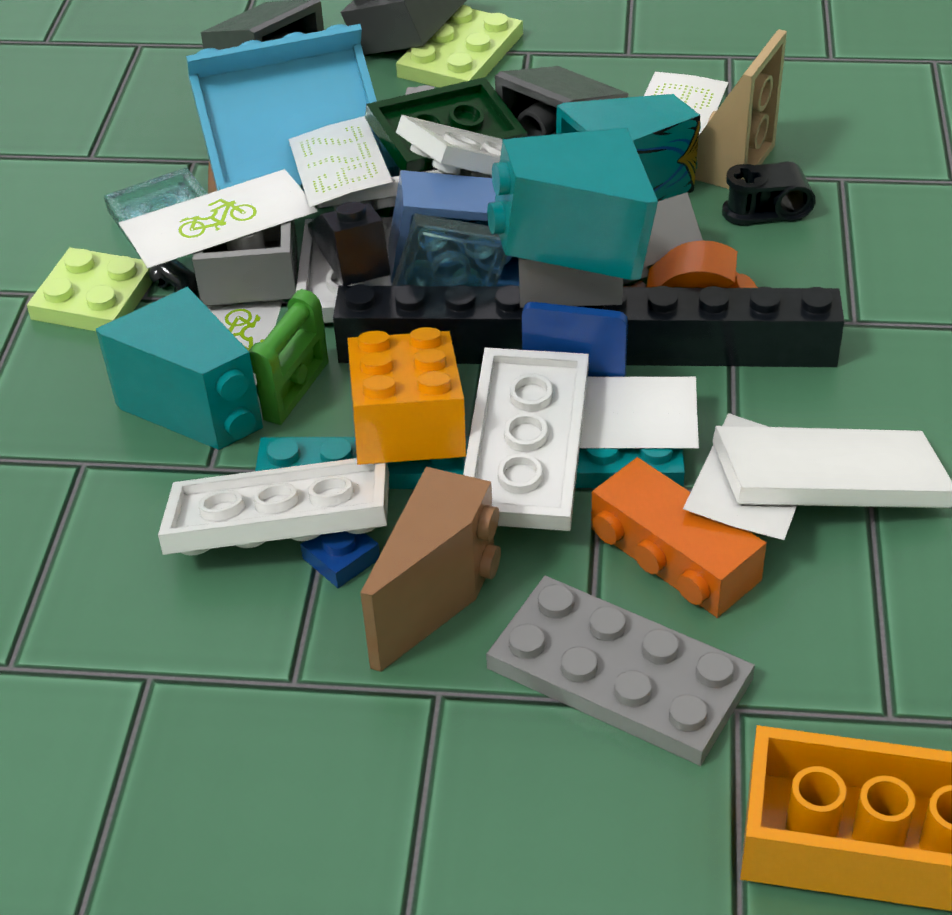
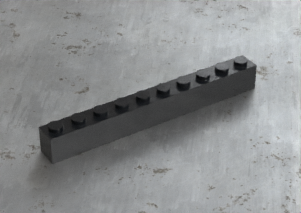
(663, 322)

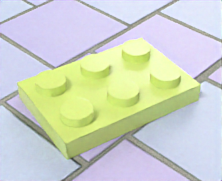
(461, 49)

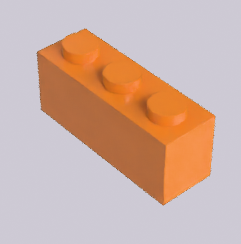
(694, 554)

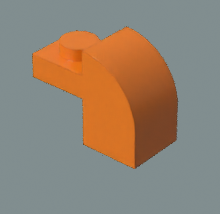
(699, 266)

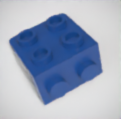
(578, 330)

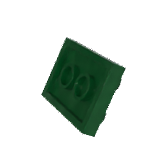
(463, 105)

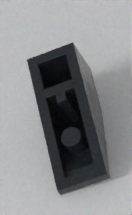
(352, 242)

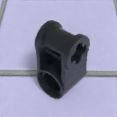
(768, 192)

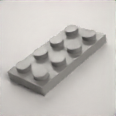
(621, 669)

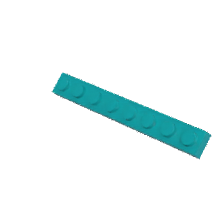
(593, 469)

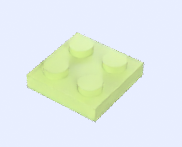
(90, 289)

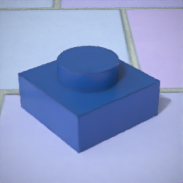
(340, 555)

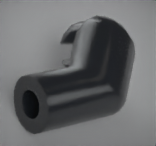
(174, 274)

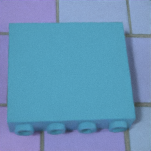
(276, 90)

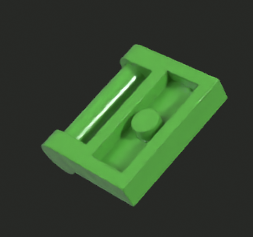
(290, 357)

